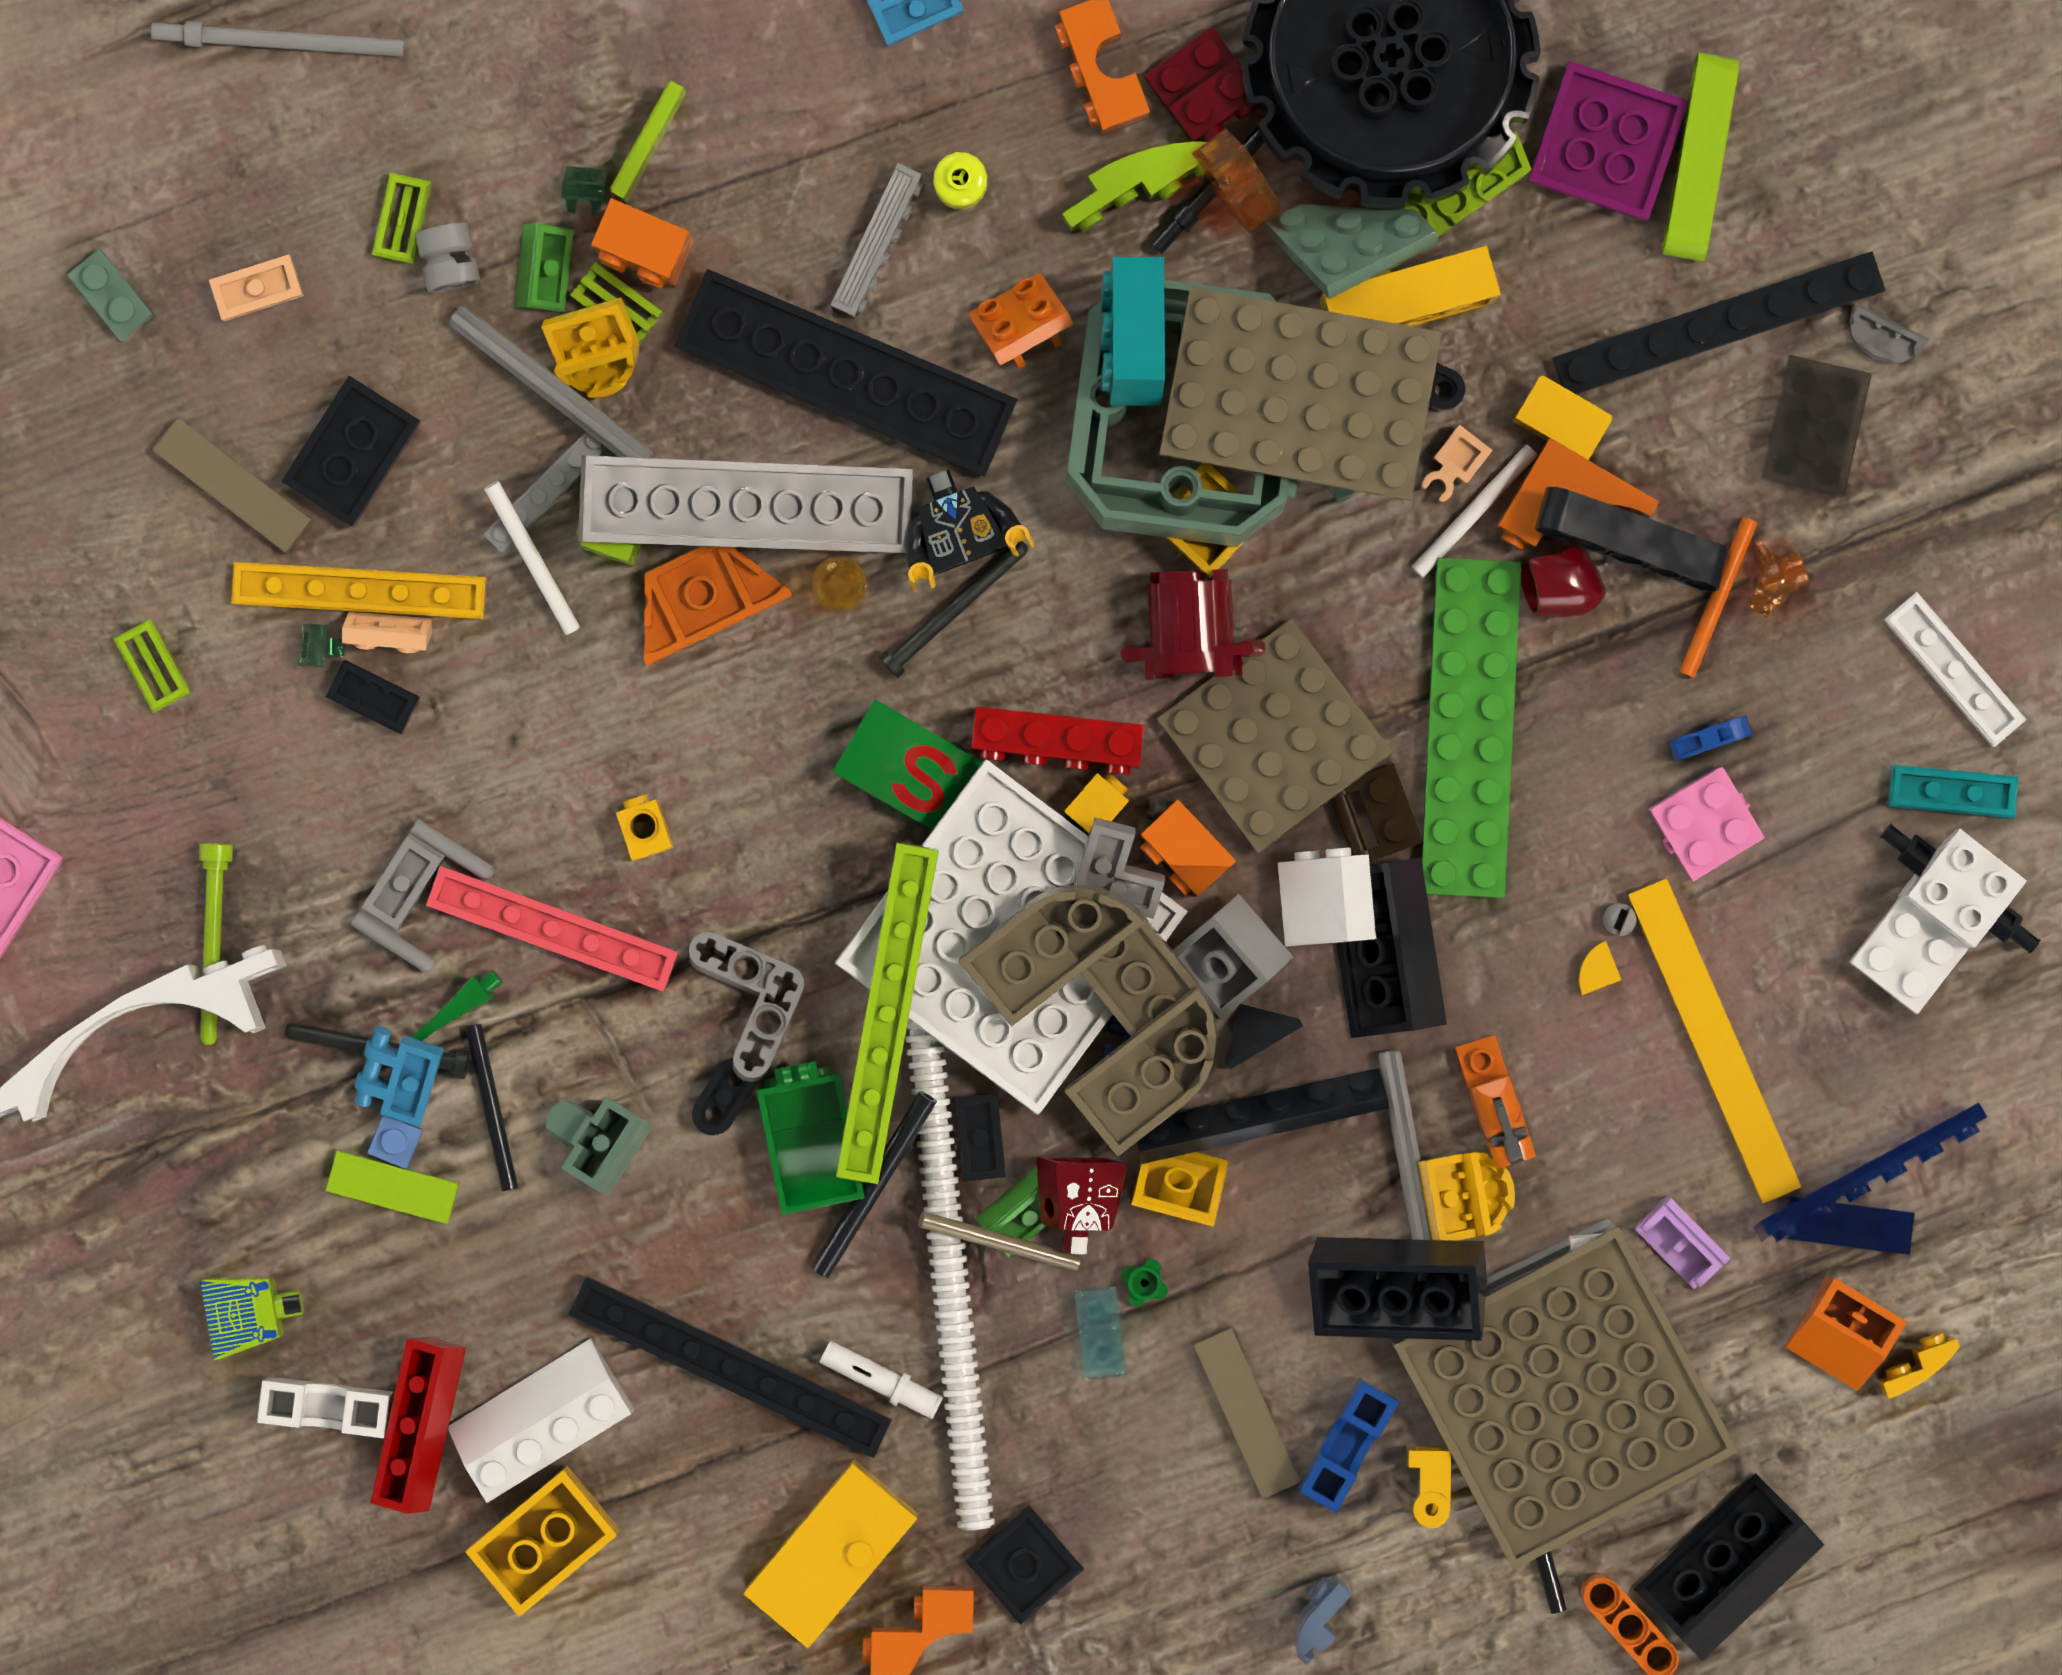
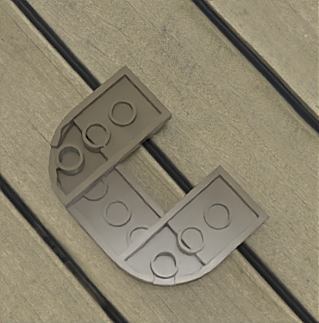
(1138, 980)

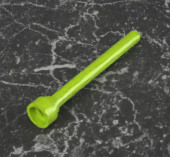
(215, 860)

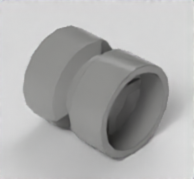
(447, 257)

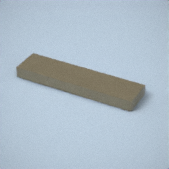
(232, 485)
(1246, 1413)

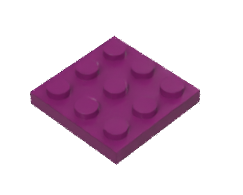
(1607, 141)

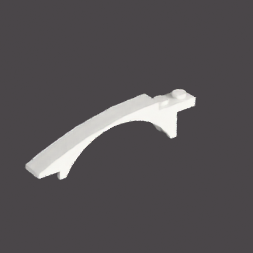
(221, 991)

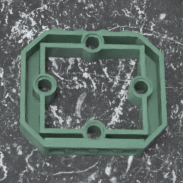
(1149, 506)

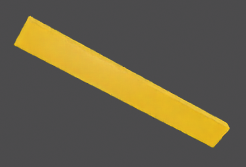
(1714, 1041)

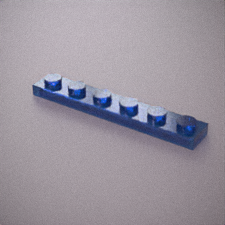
(1855, 1184)

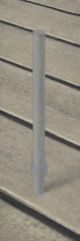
(196, 34)

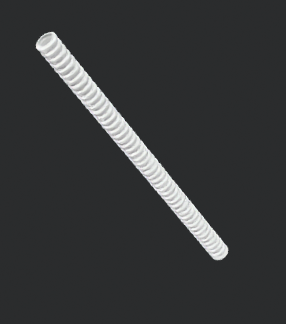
(951, 1288)

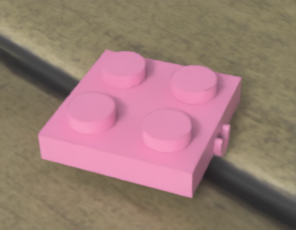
(1706, 823)

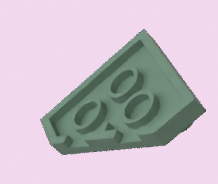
(1347, 243)

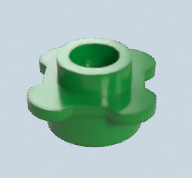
(1148, 1271)

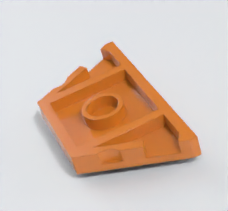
(702, 597)

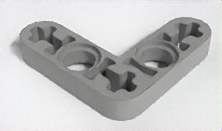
(760, 986)

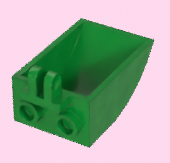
(804, 1132)

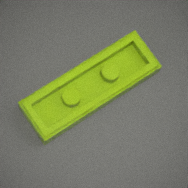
(648, 141)
(392, 1187)

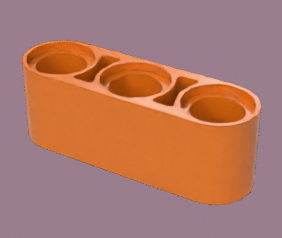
(1614, 1610)

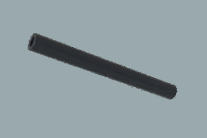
(859, 1209)

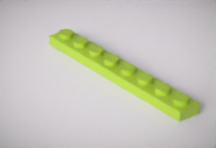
(887, 1012)

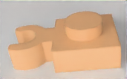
(1459, 459)

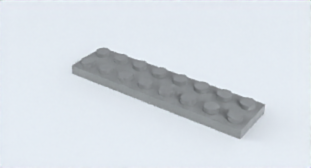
(744, 504)

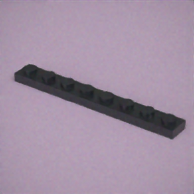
(1719, 324)
(730, 1366)

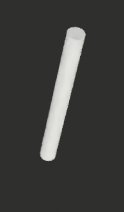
(1474, 510)
(531, 557)

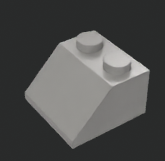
(1232, 955)

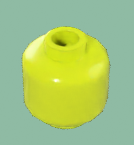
(966, 194)

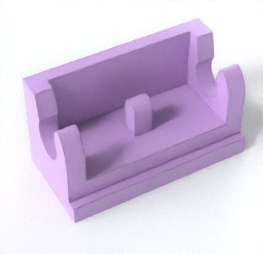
(1681, 1243)

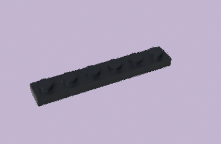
(1265, 1115)

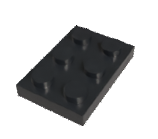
(351, 451)

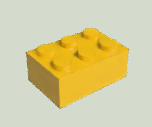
(543, 1541)

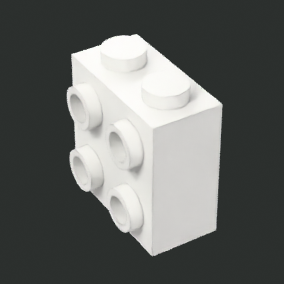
(1326, 898)

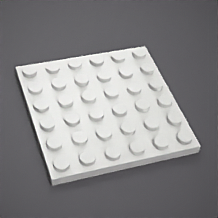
(993, 858)

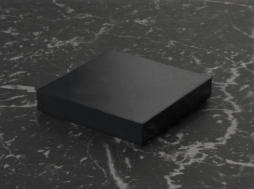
(1024, 1564)

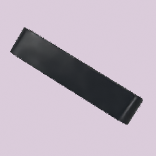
(1632, 539)

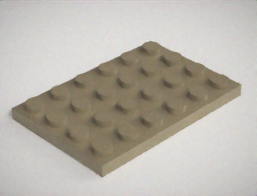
(1300, 393)

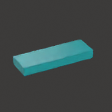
(1953, 791)

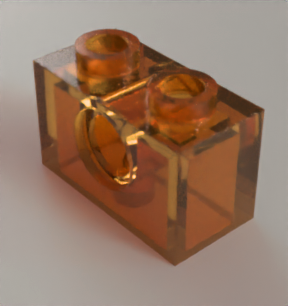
(1237, 180)

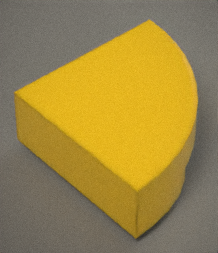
(1597, 969)

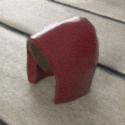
(1562, 583)

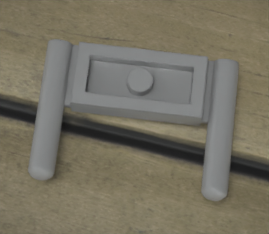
(403, 885)

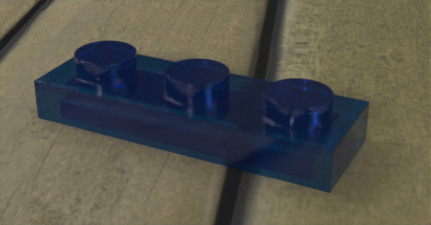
(1859, 1228)

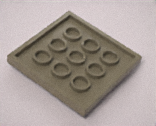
(1275, 737)

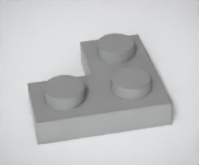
(1106, 867)

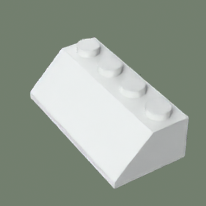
(539, 1420)

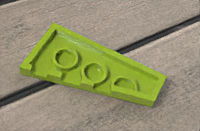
(1481, 189)

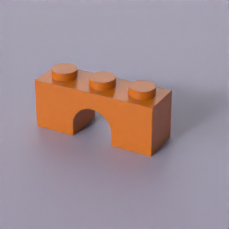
(1113, 101)

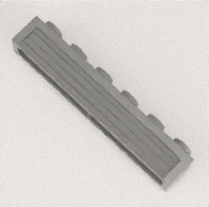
(876, 240)
(547, 489)

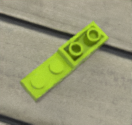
(1153, 169)

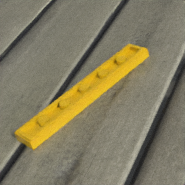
(358, 590)

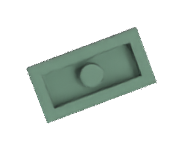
(110, 295)

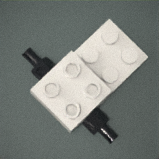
(1939, 915)

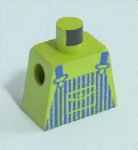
(246, 1312)

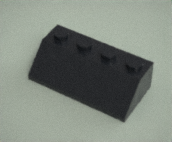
(1395, 978)
(1398, 1288)
(1729, 1566)

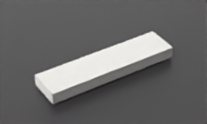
(1954, 669)

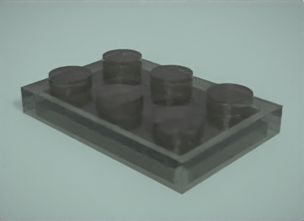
(1816, 426)

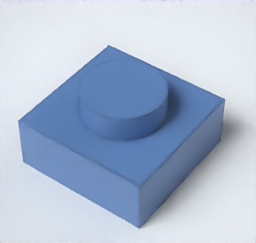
(395, 1141)

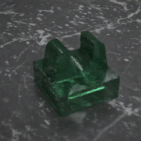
(584, 184)
(316, 646)

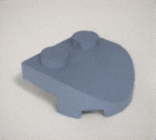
(1312, 1625)

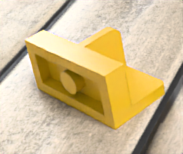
(1562, 416)

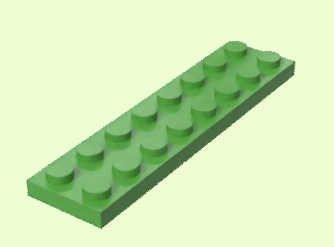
(1470, 727)

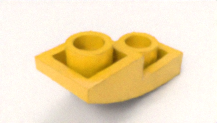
(1929, 1358)

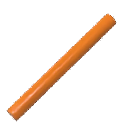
(1718, 598)

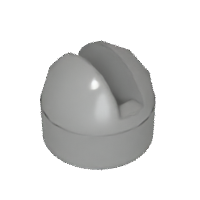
(1611, 915)

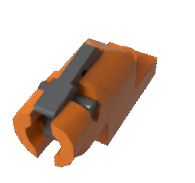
(1495, 1101)

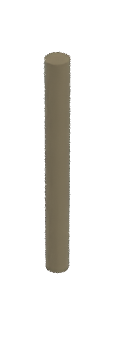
(998, 1241)

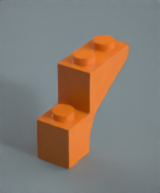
(942, 1612)

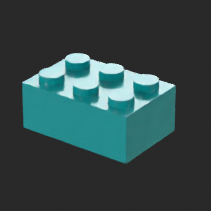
(1134, 331)

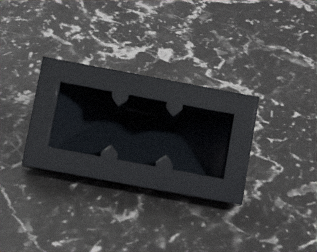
(1256, 1031)

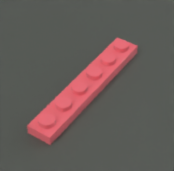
(552, 928)

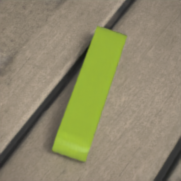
(1700, 157)

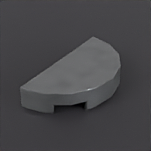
(1883, 338)

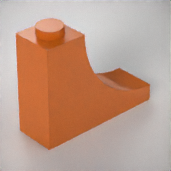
(1567, 470)

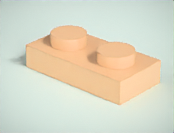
(256, 288)
(383, 630)

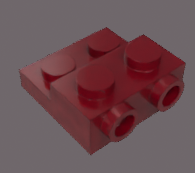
(1201, 87)

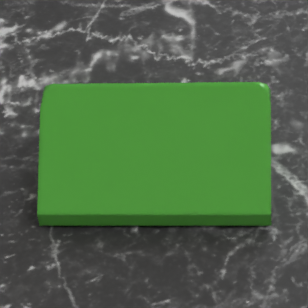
(544, 267)
(1016, 1210)

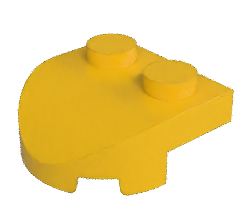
(594, 347)
(1465, 1195)

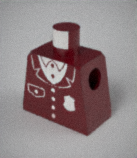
(1079, 1196)

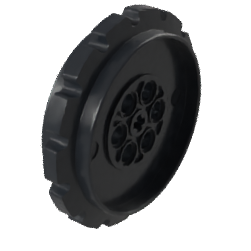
(1408, 142)

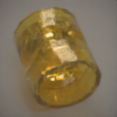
(839, 585)

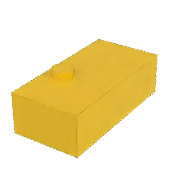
(1422, 291)
(831, 1553)

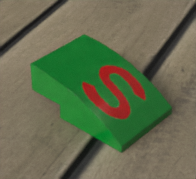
(905, 765)

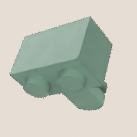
(600, 1142)

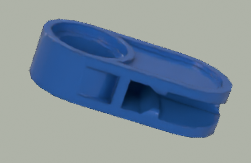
(1710, 738)

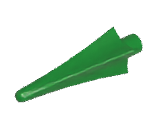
(470, 996)

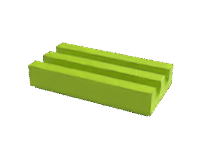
(409, 182)
(588, 282)
(169, 696)

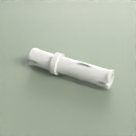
(882, 1380)

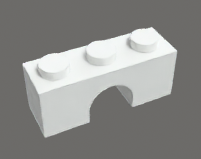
(325, 1405)

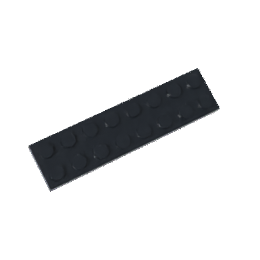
(846, 373)

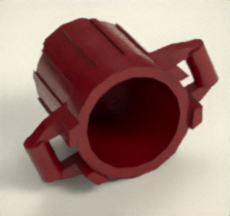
(1191, 627)

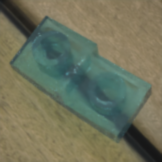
(1100, 1333)

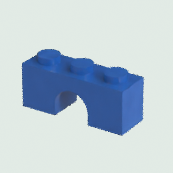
(1346, 1445)

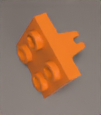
(1020, 319)

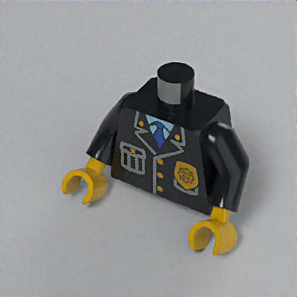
(958, 529)

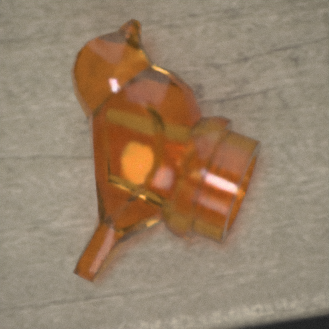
(1776, 579)

